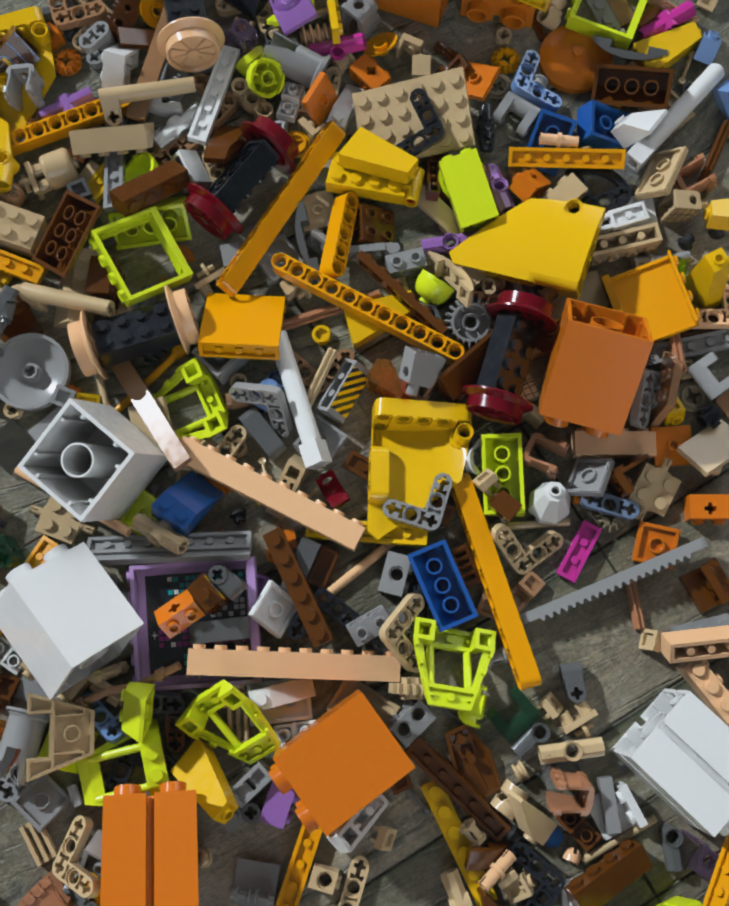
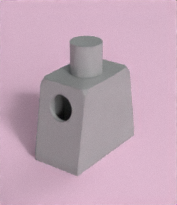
(420, 369)

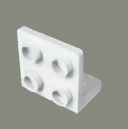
(627, 807)

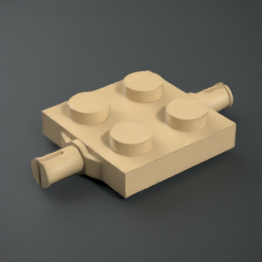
(654, 489)
(59, 523)

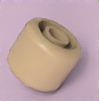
(59, 168)

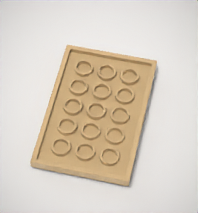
(392, 117)

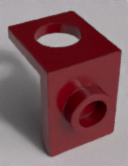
(333, 490)

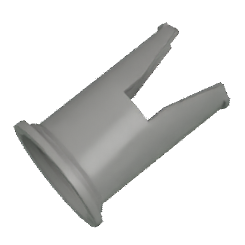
(295, 59)
(21, 733)

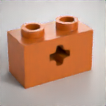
(368, 73)
(529, 184)
(695, 510)
(178, 614)

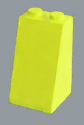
(468, 190)

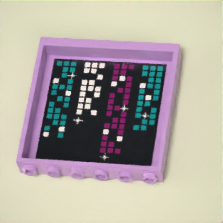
(159, 583)

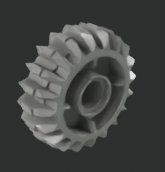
(458, 326)

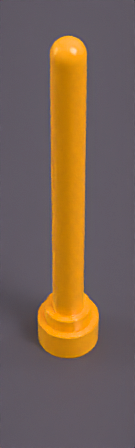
(176, 354)

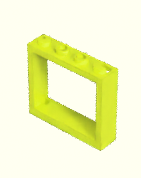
(592, 28)
(167, 241)

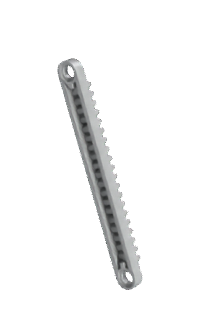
(615, 581)

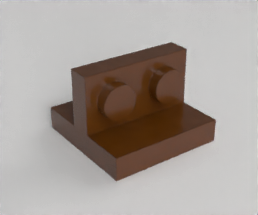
(707, 585)

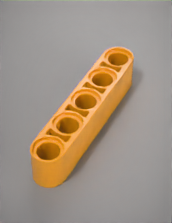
(339, 235)

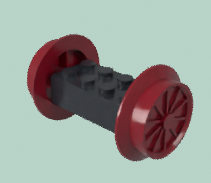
(266, 149)
(508, 357)

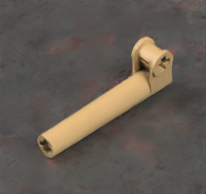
(113, 97)
(41, 296)

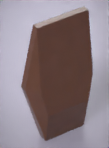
(224, 145)
(473, 760)

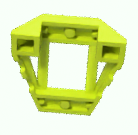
(204, 383)
(457, 641)
(207, 703)
(152, 759)

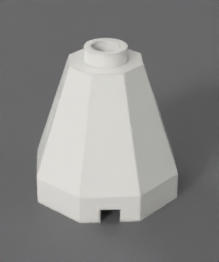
(549, 503)

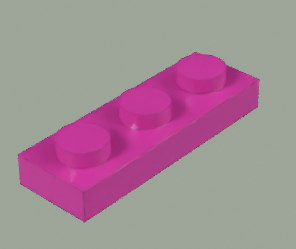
(578, 551)

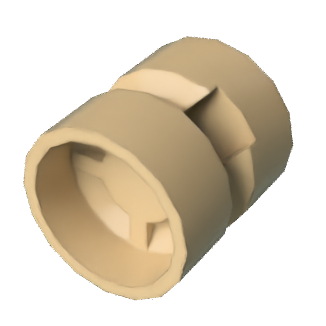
(502, 802)

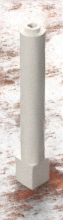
(643, 149)
(313, 448)

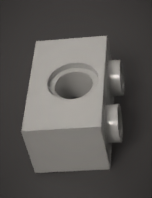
(406, 263)
(393, 587)

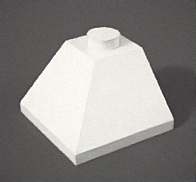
(636, 126)

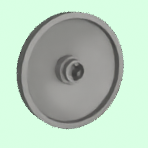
(32, 370)

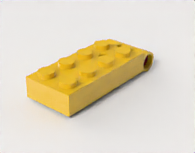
(368, 186)

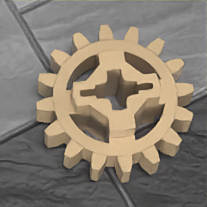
(408, 688)

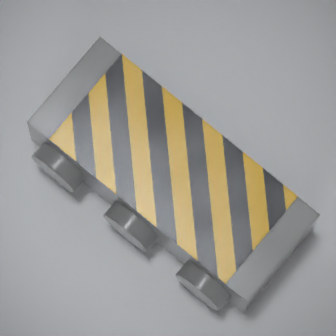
(343, 390)

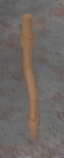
(158, 675)

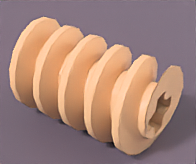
(314, 36)

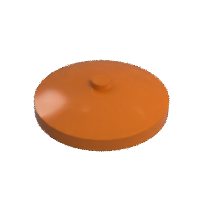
(570, 60)

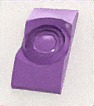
(293, 13)

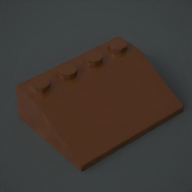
(67, 233)

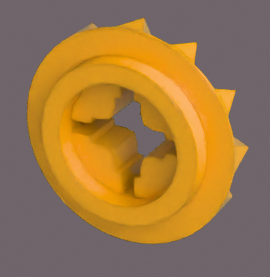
(505, 68)
(301, 139)

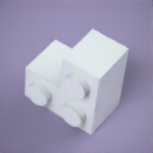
(118, 65)

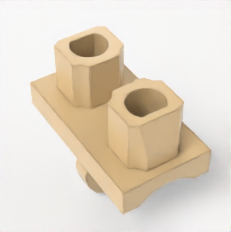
(34, 172)
(203, 285)
(291, 290)
(585, 714)

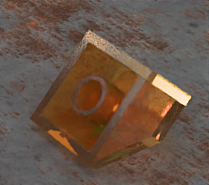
(384, 380)

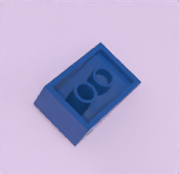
(551, 123)
(595, 123)
(186, 503)

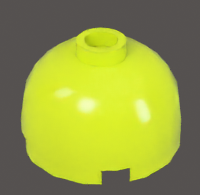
(265, 78)
(432, 289)
(471, 718)

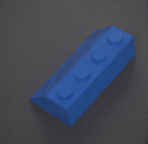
(442, 585)

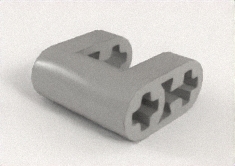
(103, 40)
(520, 107)
(705, 378)

